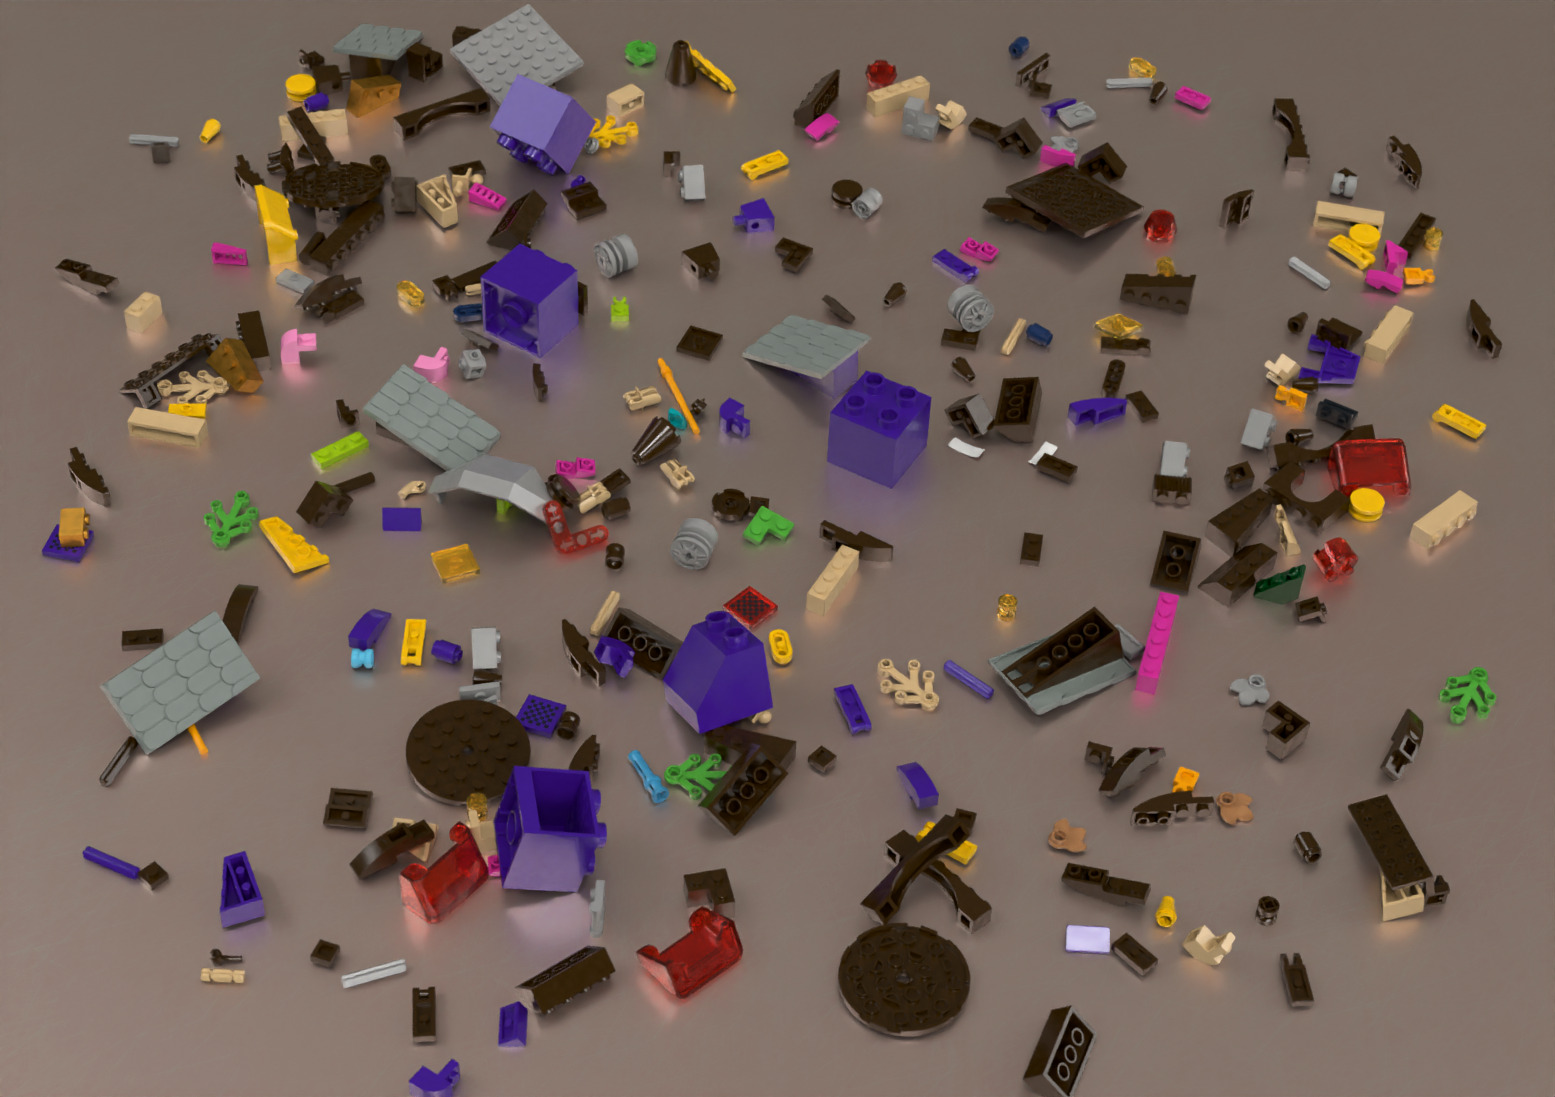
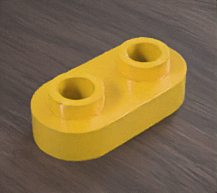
(780, 646)

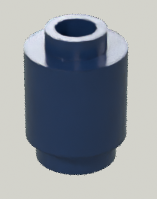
(1019, 47)
(1039, 334)

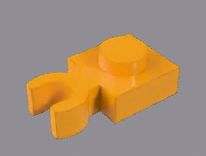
(1416, 276)
(1293, 397)
(1185, 780)

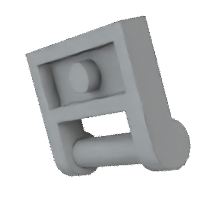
(597, 909)

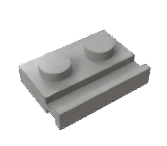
(1076, 114)

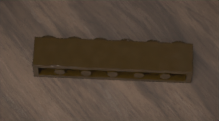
(346, 237)

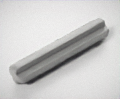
(1129, 83)
(148, 139)
(1309, 272)
(373, 973)

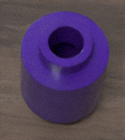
(316, 102)
(447, 651)

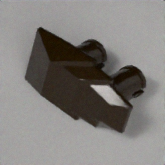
(281, 161)

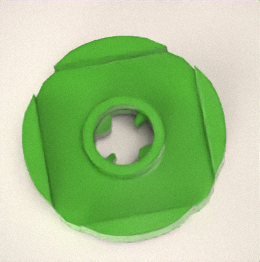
(640, 52)

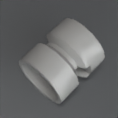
(1349, 188)
(867, 203)

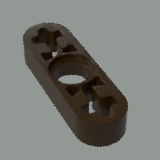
(1113, 374)

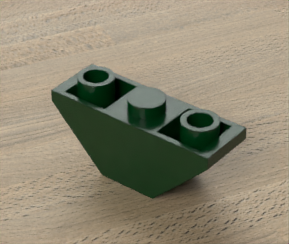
(1282, 586)

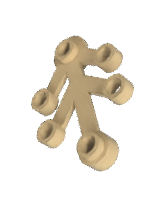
(214, 386)
(926, 698)

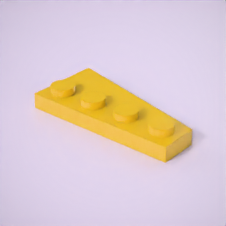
(715, 74)
(290, 546)

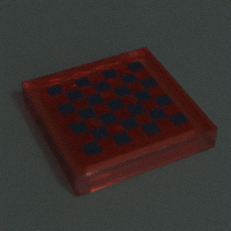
(750, 607)

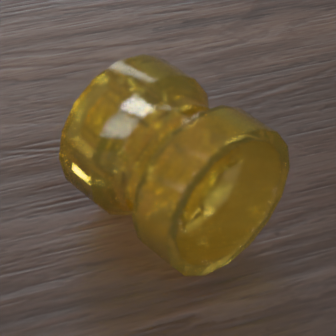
(1433, 236)
(1165, 266)
(1007, 607)
(477, 802)

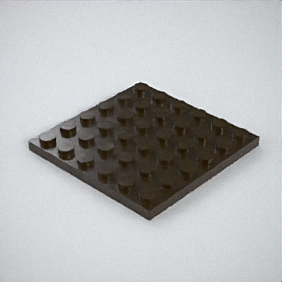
(1074, 200)

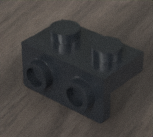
(1336, 413)

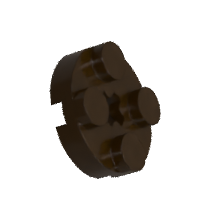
(721, 506)

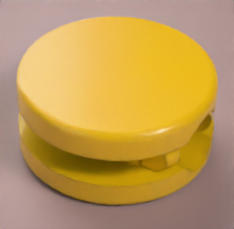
(300, 87)
(1365, 236)
(1366, 505)

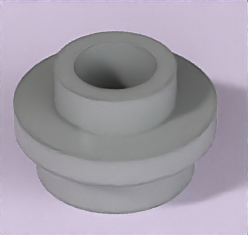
(591, 145)

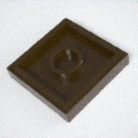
(699, 343)

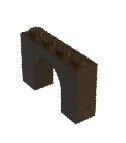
(1316, 515)

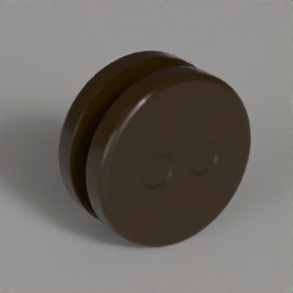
(845, 192)
(563, 492)

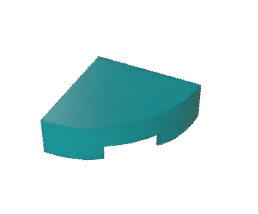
(676, 419)

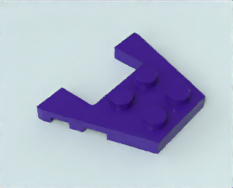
(1338, 364)

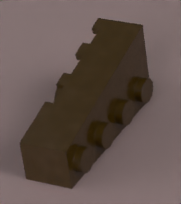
(1159, 291)
(1238, 522)
(732, 743)

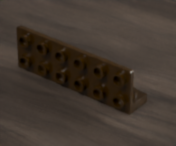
(143, 384)
(1392, 844)

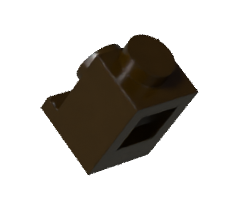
(1242, 471)

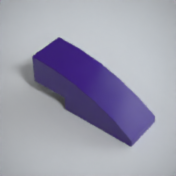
(1096, 410)
(368, 629)
(918, 785)

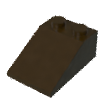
(1176, 561)

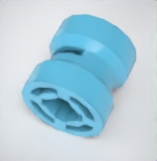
(361, 658)

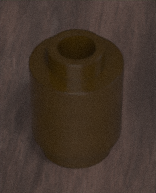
(615, 508)
(1307, 847)

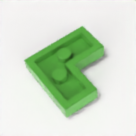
(765, 522)

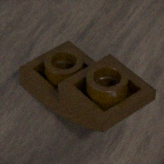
(539, 386)

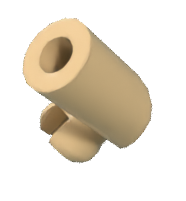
(412, 487)

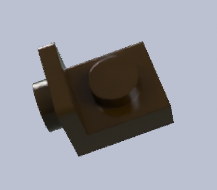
(310, 59)
(1039, 89)
(160, 152)
(670, 160)
(333, 212)
(346, 417)
(1310, 609)
(1099, 754)
(1441, 892)

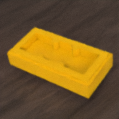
(190, 410)

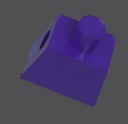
(755, 217)

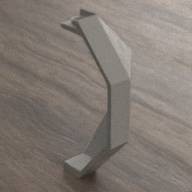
(499, 479)

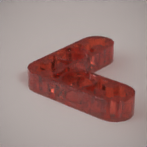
(565, 535)

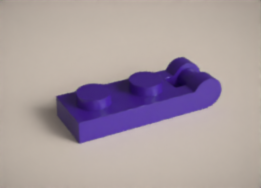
(955, 265)
(852, 708)

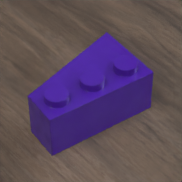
(239, 891)

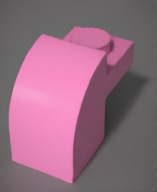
(293, 343)
(434, 368)

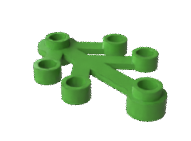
(222, 536)
(1477, 677)
(679, 775)

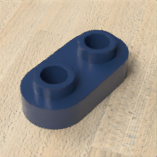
(468, 312)

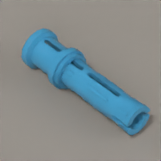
(651, 782)

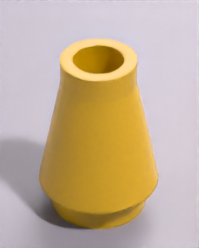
(210, 129)
(1166, 912)

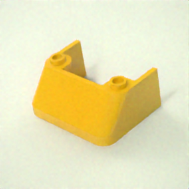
(279, 233)

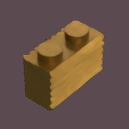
(73, 527)

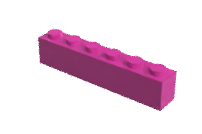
(1157, 643)

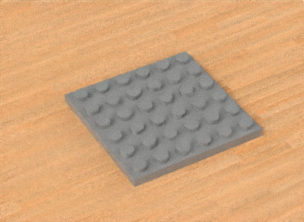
(515, 46)

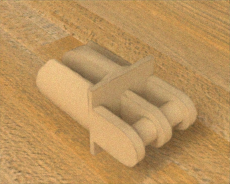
(642, 397)
(677, 473)
(592, 497)

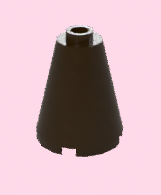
(680, 65)
(655, 441)

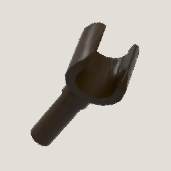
(219, 959)

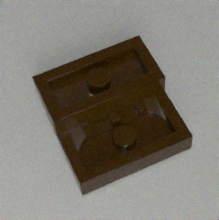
(583, 200)
(1236, 208)
(348, 808)

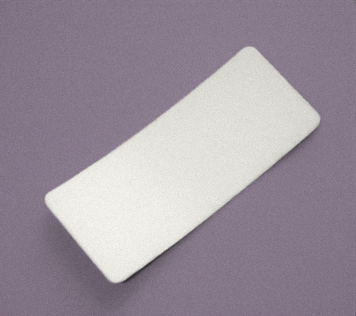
(965, 448)
(1046, 448)

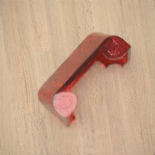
(1369, 464)
(448, 881)
(697, 956)

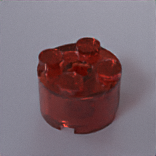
(1335, 559)

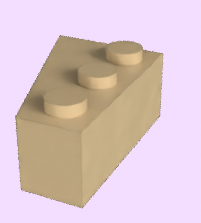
(438, 200)
(1401, 901)

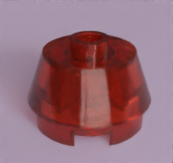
(880, 74)
(1160, 226)

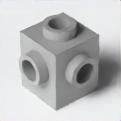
(472, 363)

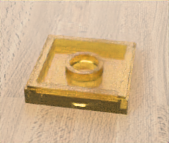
(1119, 326)
(455, 563)

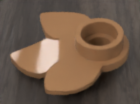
(1234, 807)
(1067, 837)

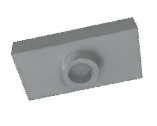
(294, 281)
(1130, 645)
(480, 691)

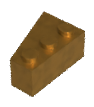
(371, 94)
(235, 365)

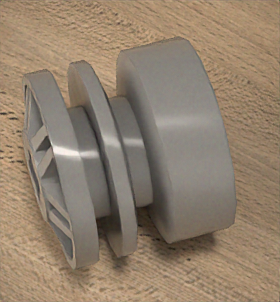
(616, 255)
(970, 308)
(694, 543)

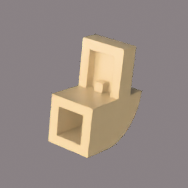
(951, 115)
(1282, 371)
(482, 832)
(1206, 946)

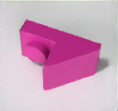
(1393, 256)

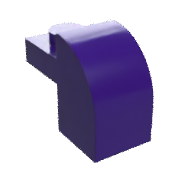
(732, 418)
(615, 653)
(429, 1084)

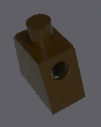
(329, 78)
(702, 261)

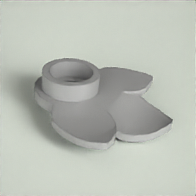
(1070, 144)
(1251, 690)

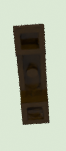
(237, 609)

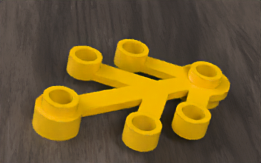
(607, 135)

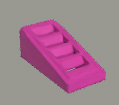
(484, 196)
(219, 254)

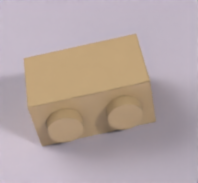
(625, 100)
(143, 312)

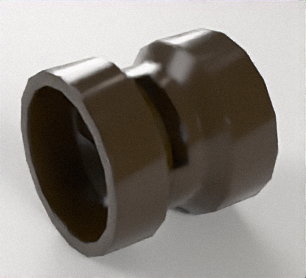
(614, 556)
(568, 725)
(1267, 911)

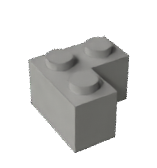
(918, 123)
(692, 183)
(1258, 428)
(1173, 458)
(485, 647)

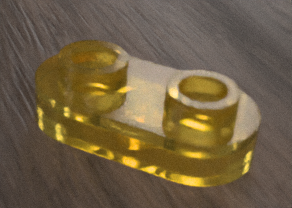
(1142, 68)
(410, 293)

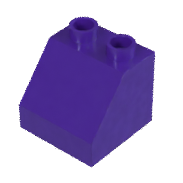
(718, 674)

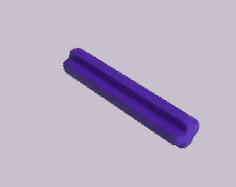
(968, 679)
(111, 862)

